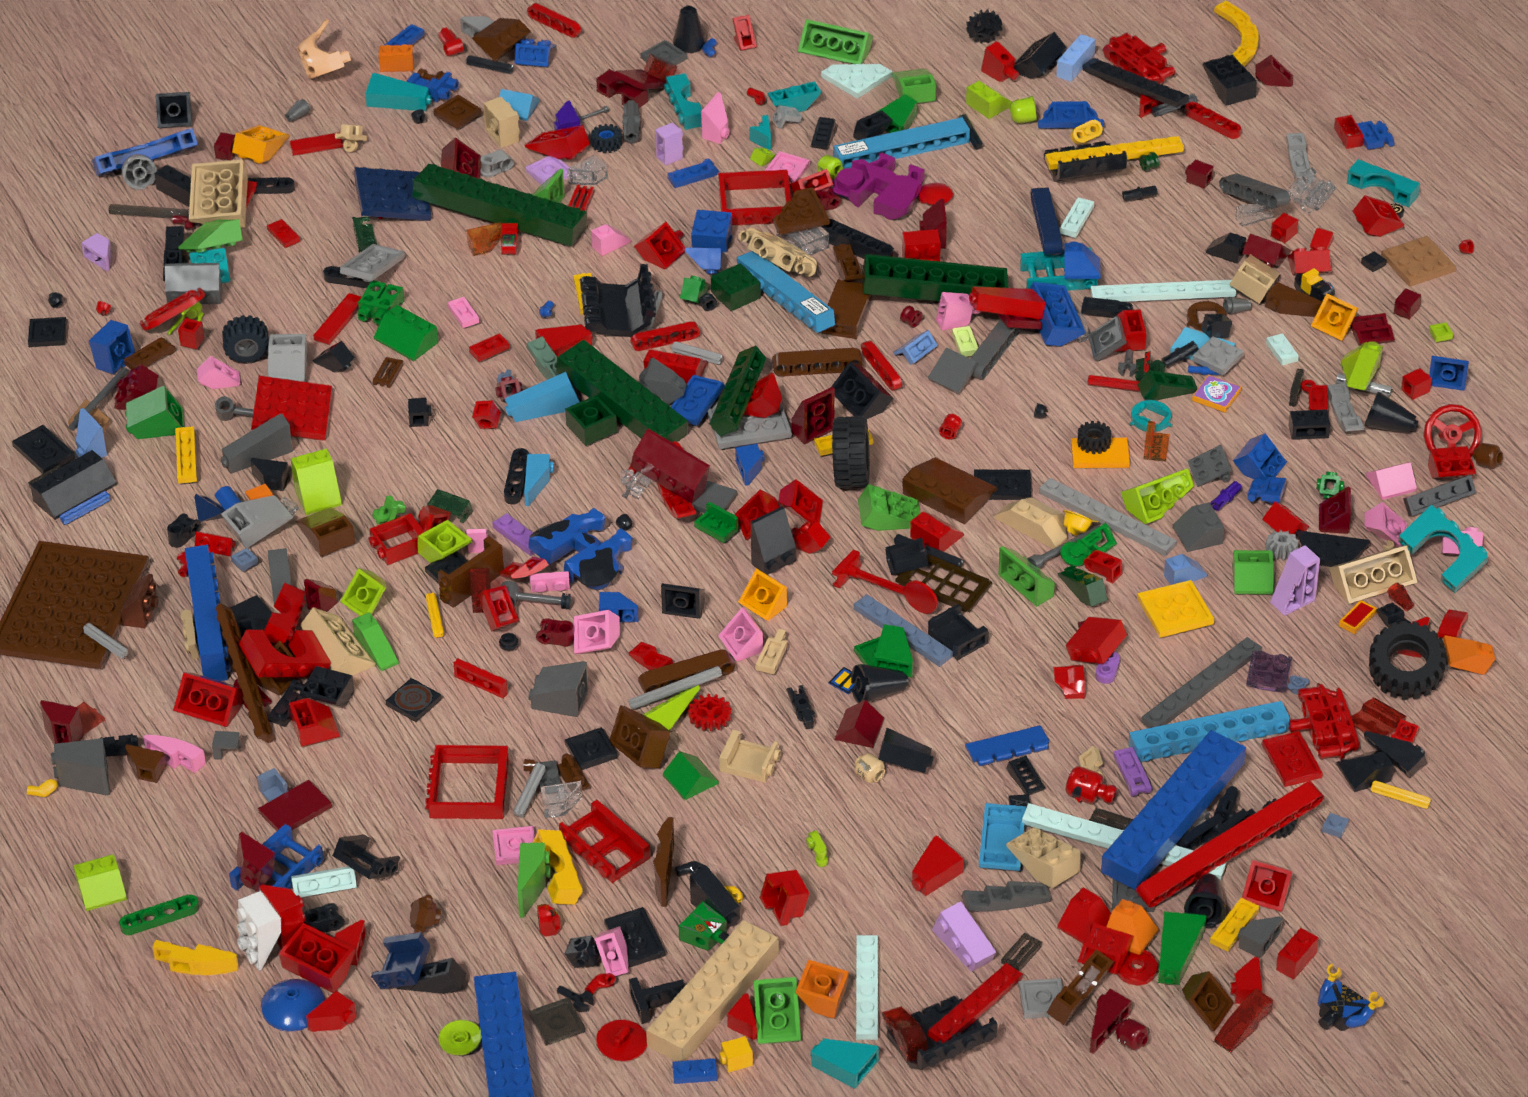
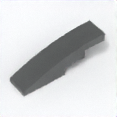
(1011, 896)

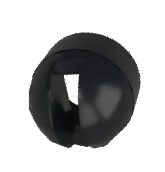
(418, 116)
(55, 299)
(1040, 411)
(624, 522)

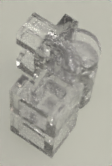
(1310, 191)

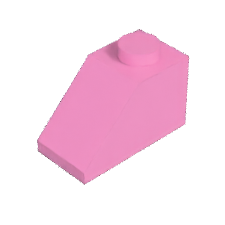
(607, 239)
(217, 374)
(613, 951)

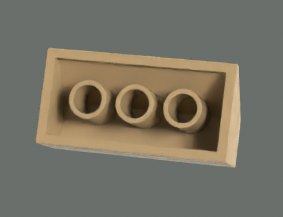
(1373, 574)
(338, 642)

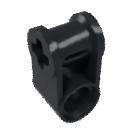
(182, 530)
(323, 919)

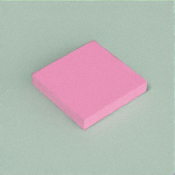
(795, 165)
(508, 843)

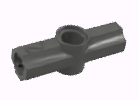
(631, 122)

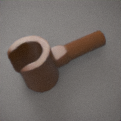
(529, 765)

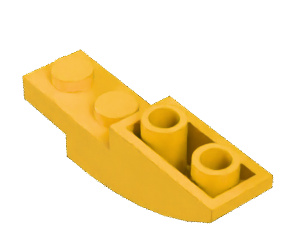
(201, 961)

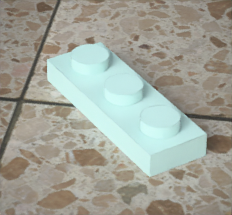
(1076, 217)
(324, 881)

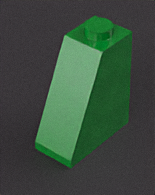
(902, 112)
(894, 650)

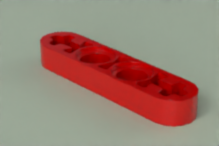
(569, 27)
(1228, 128)
(665, 338)
(881, 365)

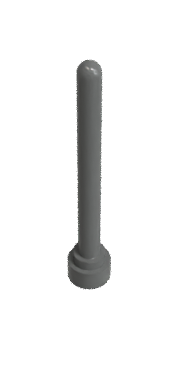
(1038, 560)

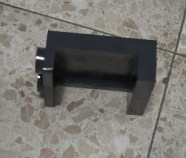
(957, 632)

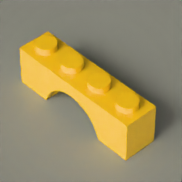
(564, 885)

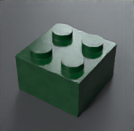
(735, 287)
(591, 420)

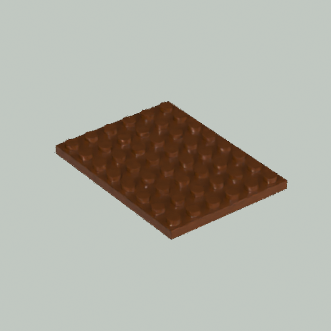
(60, 595)

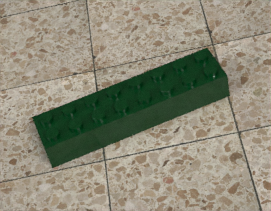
(926, 278)
(625, 396)

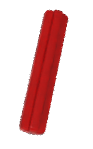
(1113, 382)

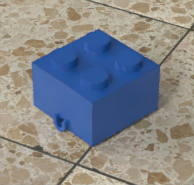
(712, 230)
(111, 346)

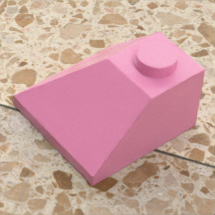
(715, 120)
(1384, 523)
(595, 631)

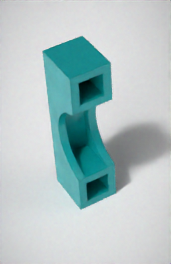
(679, 90)
(1367, 175)

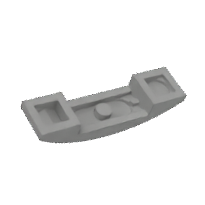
(1297, 153)
(1342, 408)

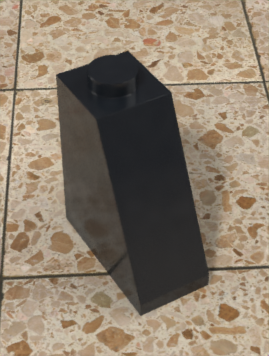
(905, 752)
(707, 888)

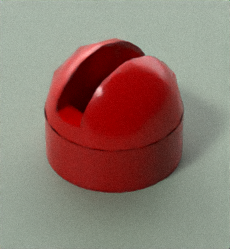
(1466, 246)
(103, 307)

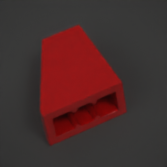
(564, 337)
(936, 867)

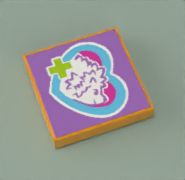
(1216, 393)

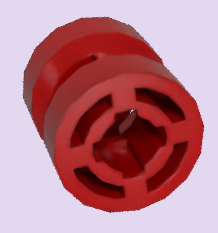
(950, 426)

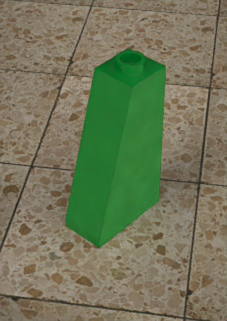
(1179, 942)

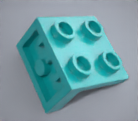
(213, 256)

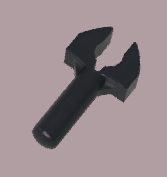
(577, 998)

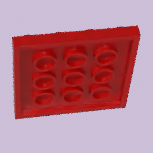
(301, 403)

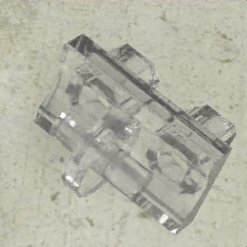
(632, 488)

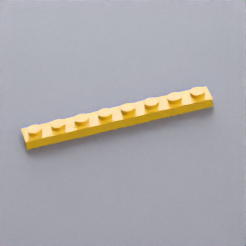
(1133, 150)

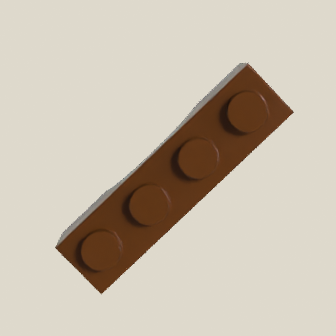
(1084, 983)

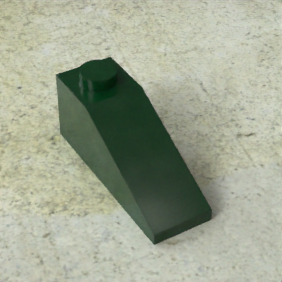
(1165, 385)

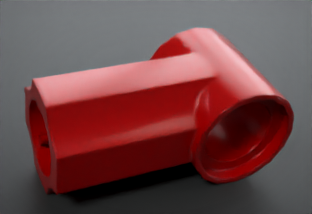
(450, 43)

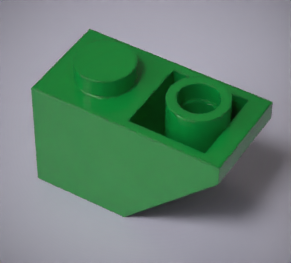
(693, 289)

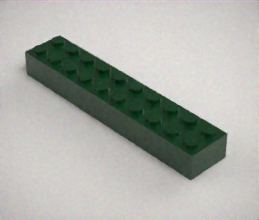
(499, 204)

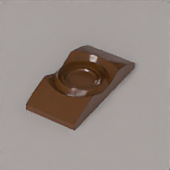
(664, 860)

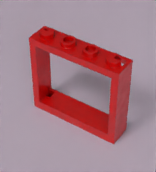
(753, 180)
(467, 754)

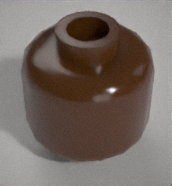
(1488, 455)

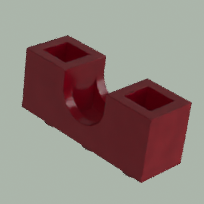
(610, 86)

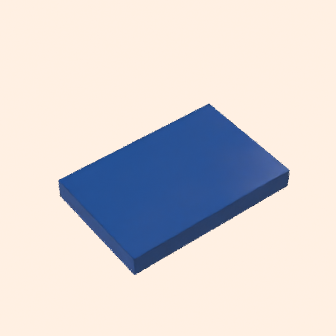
(698, 398)

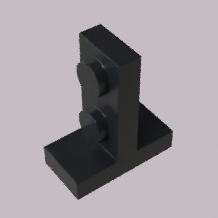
(653, 996)

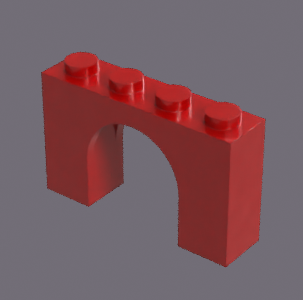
(271, 663)

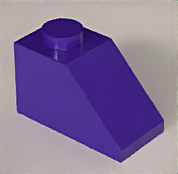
(566, 117)

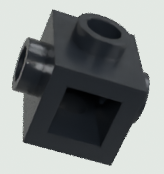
(582, 951)

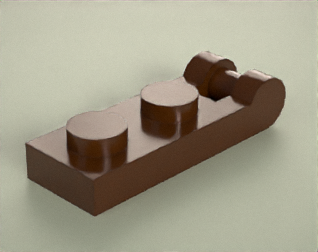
(150, 353)

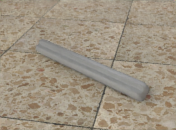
(675, 687)

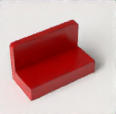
(1282, 518)

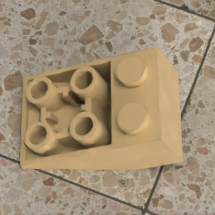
(1254, 278)
(1045, 856)

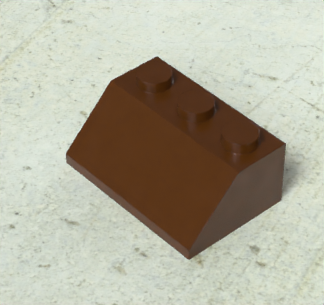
(501, 37)

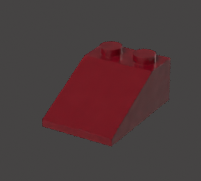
(814, 416)

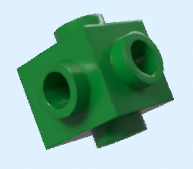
(1329, 477)

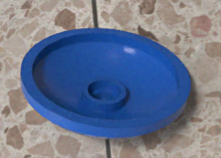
(289, 1003)

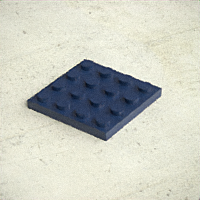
(389, 194)

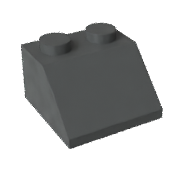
(1199, 528)

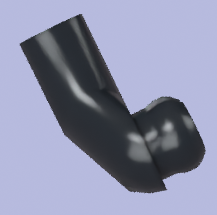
(689, 867)

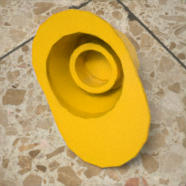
(1076, 523)

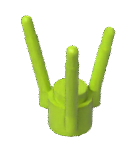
(192, 312)

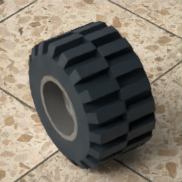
(245, 339)

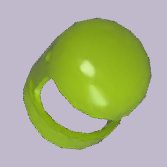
(1023, 110)

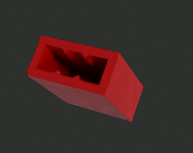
(1096, 640)

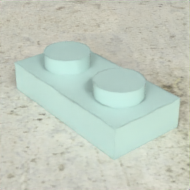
(1282, 349)

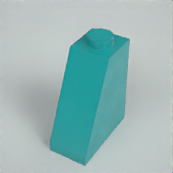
(845, 1060)

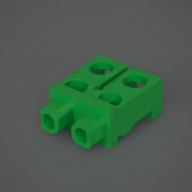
(377, 303)

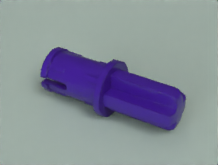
(1226, 495)

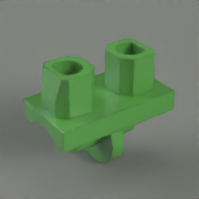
(389, 510)

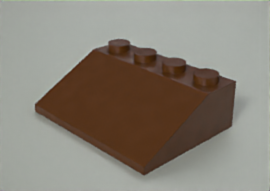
(947, 489)

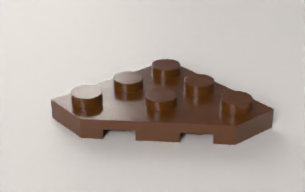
(801, 213)

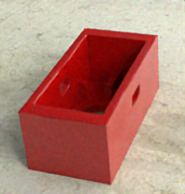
(1347, 125)

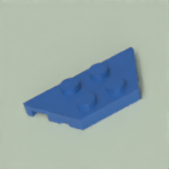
(1068, 115)

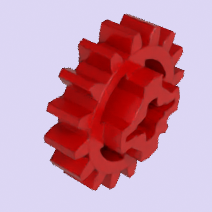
(709, 712)

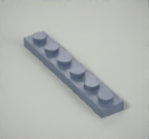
(916, 638)

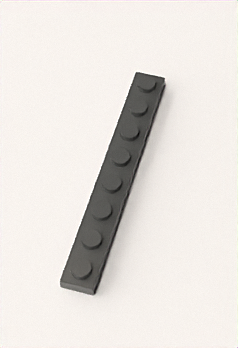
(1201, 684)

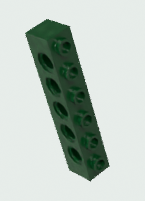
(737, 391)

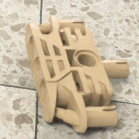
(779, 251)

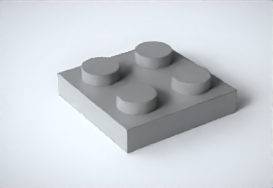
(1217, 355)

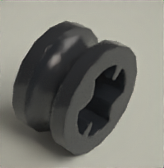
(708, 297)

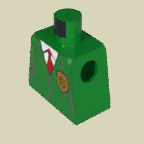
(703, 928)

